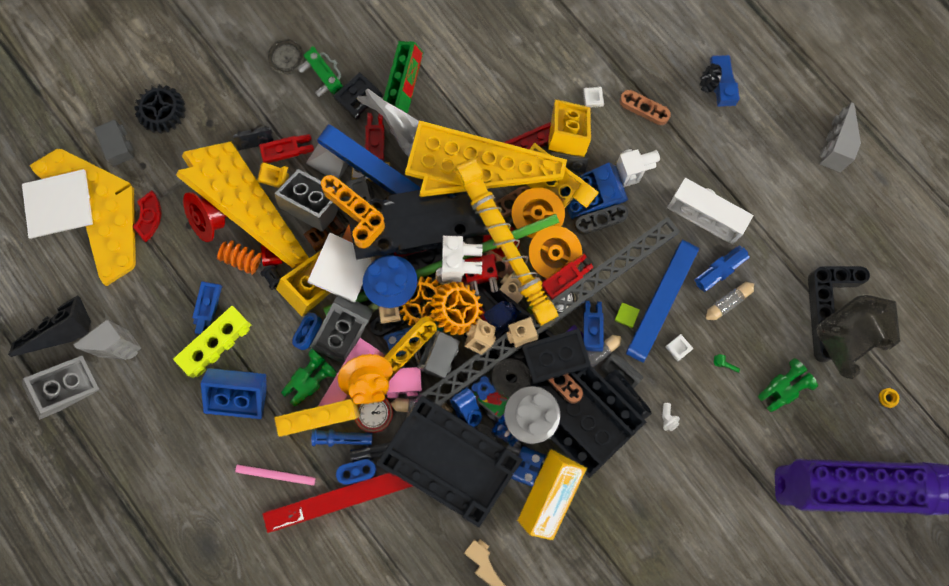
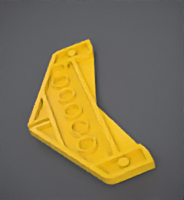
(111, 209)

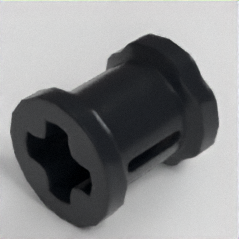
(267, 272)

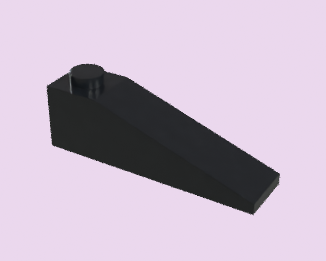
(64, 327)

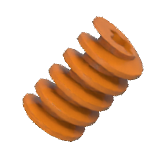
(238, 257)

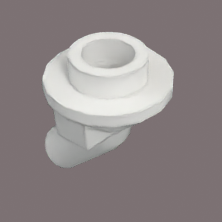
(670, 422)

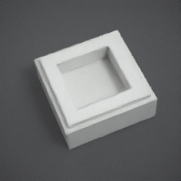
(593, 97)
(679, 347)

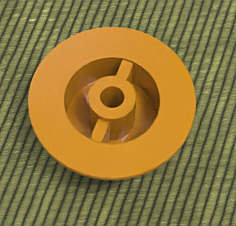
(536, 205)
(553, 249)
(366, 378)

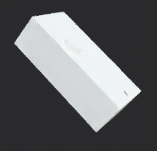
(710, 211)

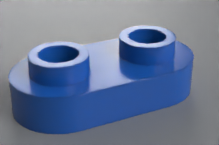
(307, 331)
(356, 472)

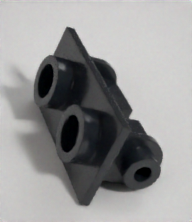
(249, 139)

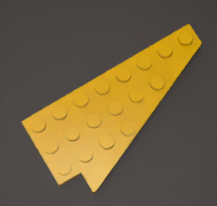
(231, 187)

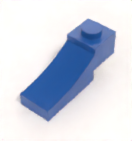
(727, 90)

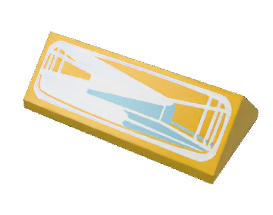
(551, 495)

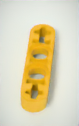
(411, 348)

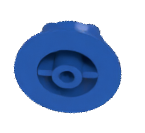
(390, 281)

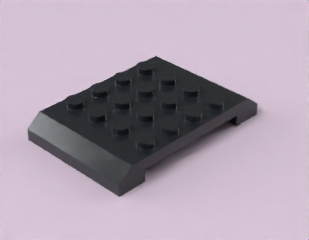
(449, 460)

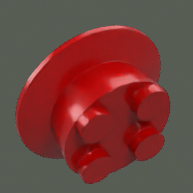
(202, 216)

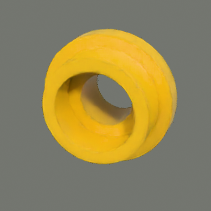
(894, 398)

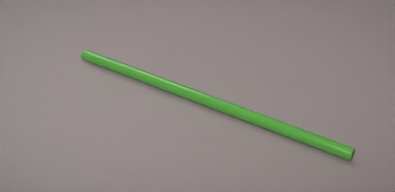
(486, 246)

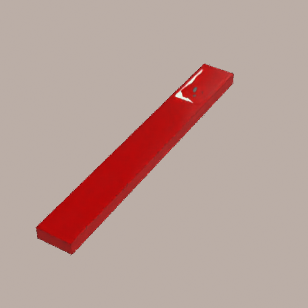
(333, 501)

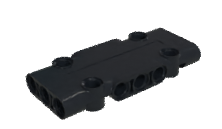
(419, 223)

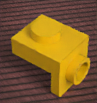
(272, 175)

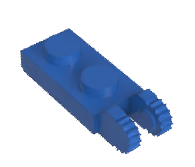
(593, 328)

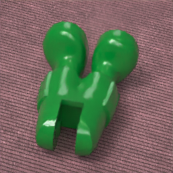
(302, 379)
(783, 391)

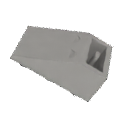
(842, 140)

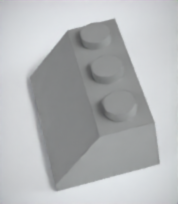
(109, 342)

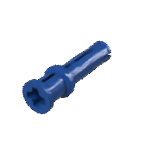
(331, 437)

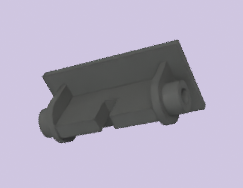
(573, 162)

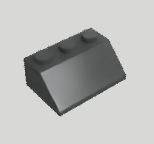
(305, 200)

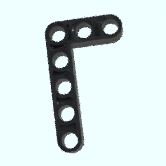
(826, 288)

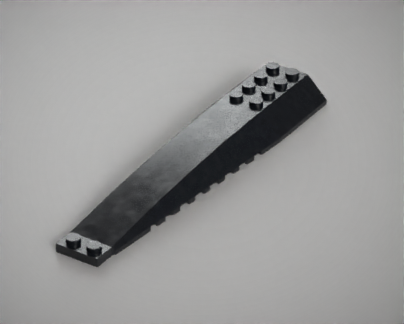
(587, 429)

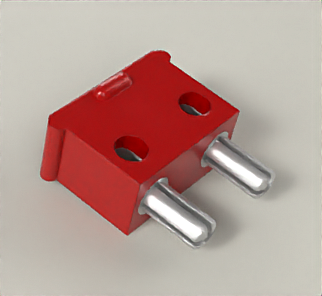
(488, 265)

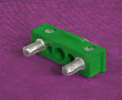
(323, 70)

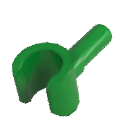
(720, 361)

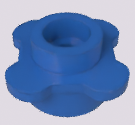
(483, 383)

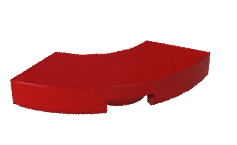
(149, 216)

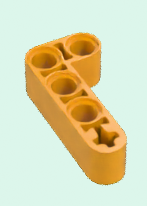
(350, 207)

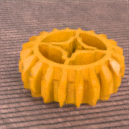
(457, 292)
(422, 294)

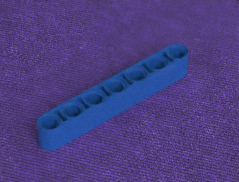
(365, 161)
(662, 301)

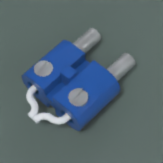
(530, 465)

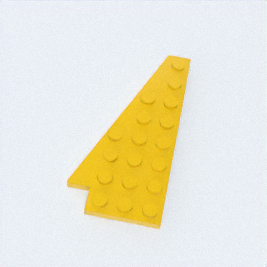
(441, 149)

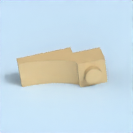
(478, 553)

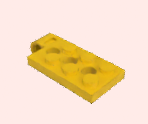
(579, 189)

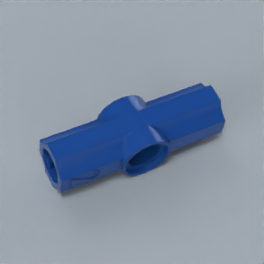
(721, 268)

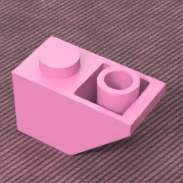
(407, 382)

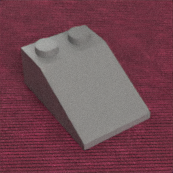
(59, 386)

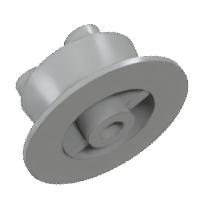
(532, 415)

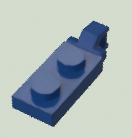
(206, 306)

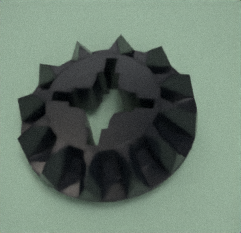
(711, 78)

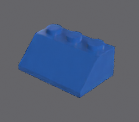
(234, 393)

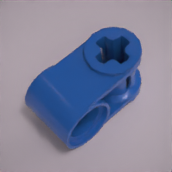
(466, 407)

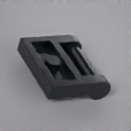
(348, 94)

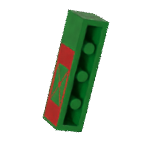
(403, 75)

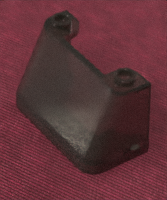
(857, 329)

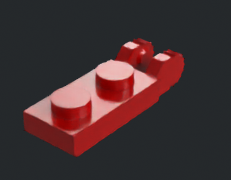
(375, 136)
(285, 148)
(565, 277)

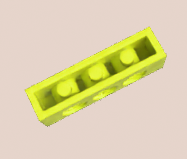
(187, 357)

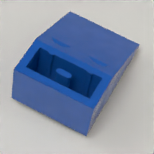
(608, 185)

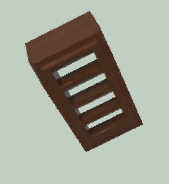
(314, 231)

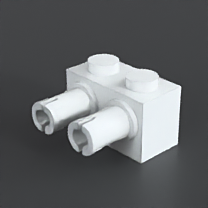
(633, 165)
(452, 258)

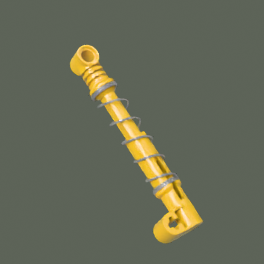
(483, 202)

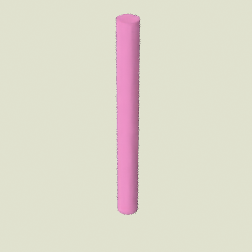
(275, 475)

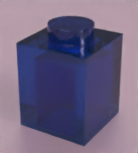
(501, 314)

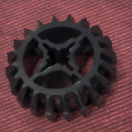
(154, 103)

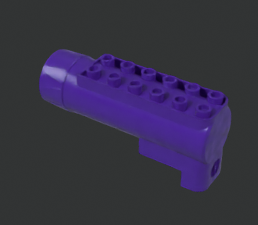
(864, 486)

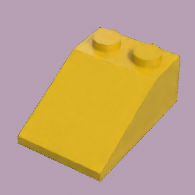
(570, 128)
(298, 291)

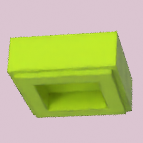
(627, 315)

